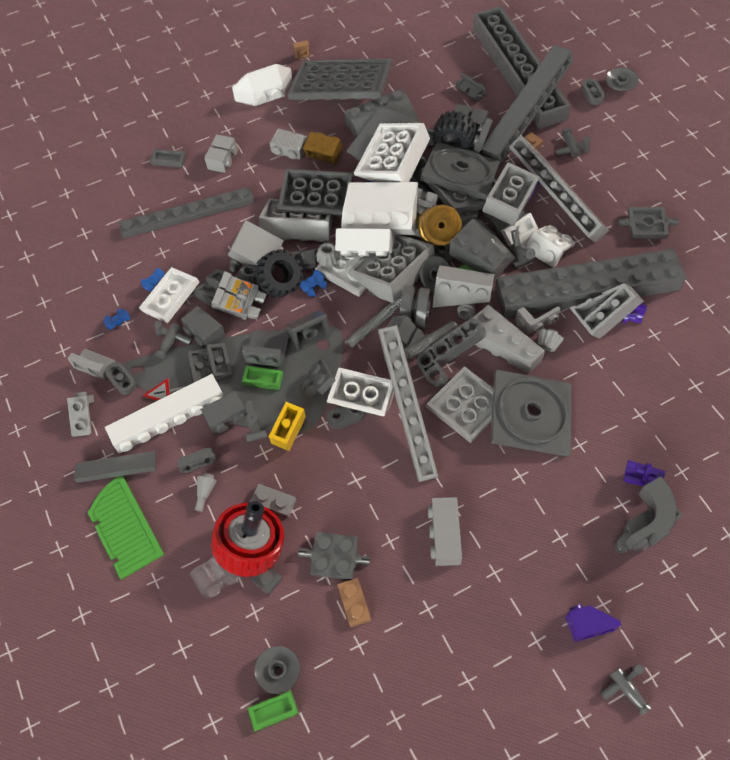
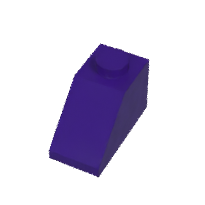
(589, 622)

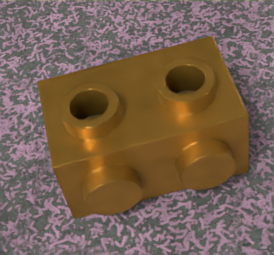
(323, 147)

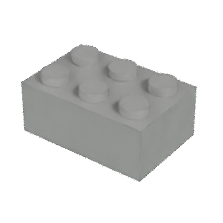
(510, 194)

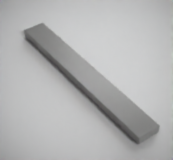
(408, 404)

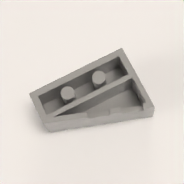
(461, 287)
(607, 310)

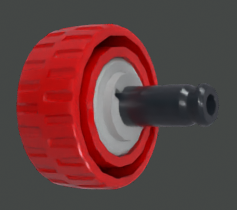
(247, 539)

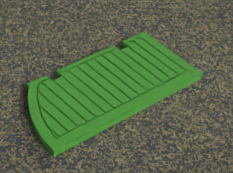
(124, 528)

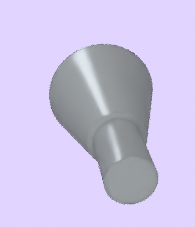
(204, 487)

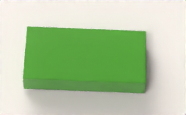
(262, 377)
(273, 711)

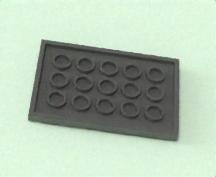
(341, 79)

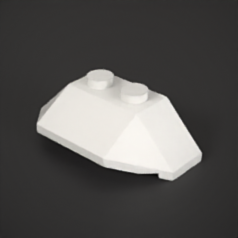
(263, 85)

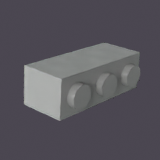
(445, 531)

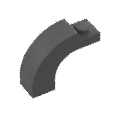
(663, 512)

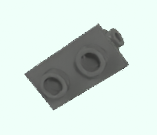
(476, 91)

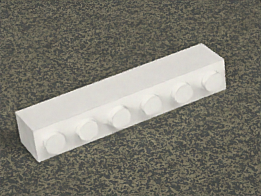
(163, 414)

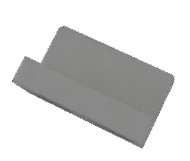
(91, 363)

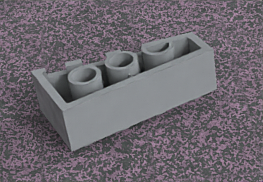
(508, 341)

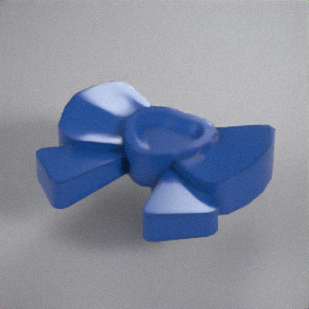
(316, 279)
(149, 284)
(122, 316)

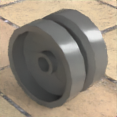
(417, 306)

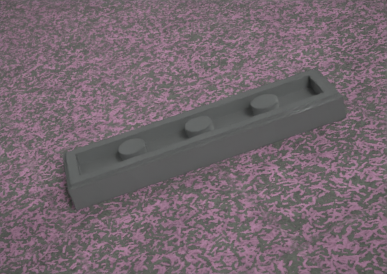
(115, 466)

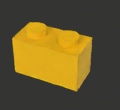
(287, 426)

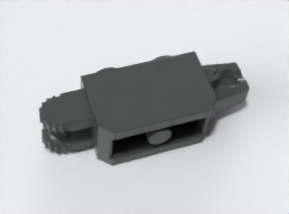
(635, 525)

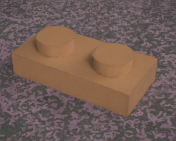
(354, 602)

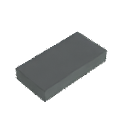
(168, 158)

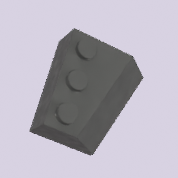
(480, 249)

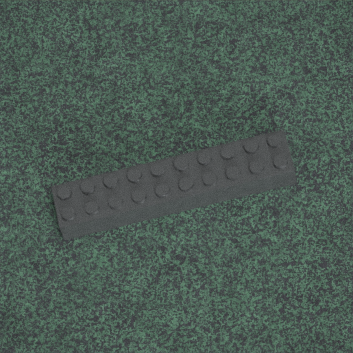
(516, 61)
(574, 284)

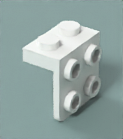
(549, 244)

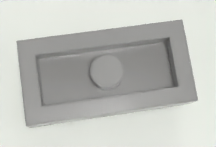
(274, 500)

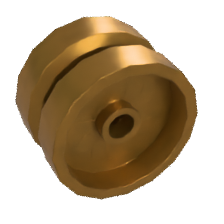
(446, 217)

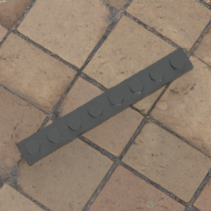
(186, 212)

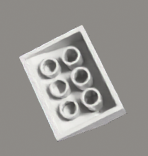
(393, 152)
(381, 206)

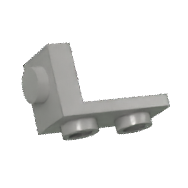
(531, 325)
(79, 413)

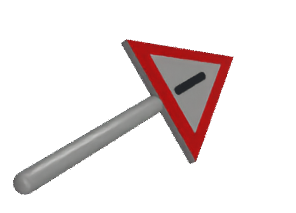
(161, 391)

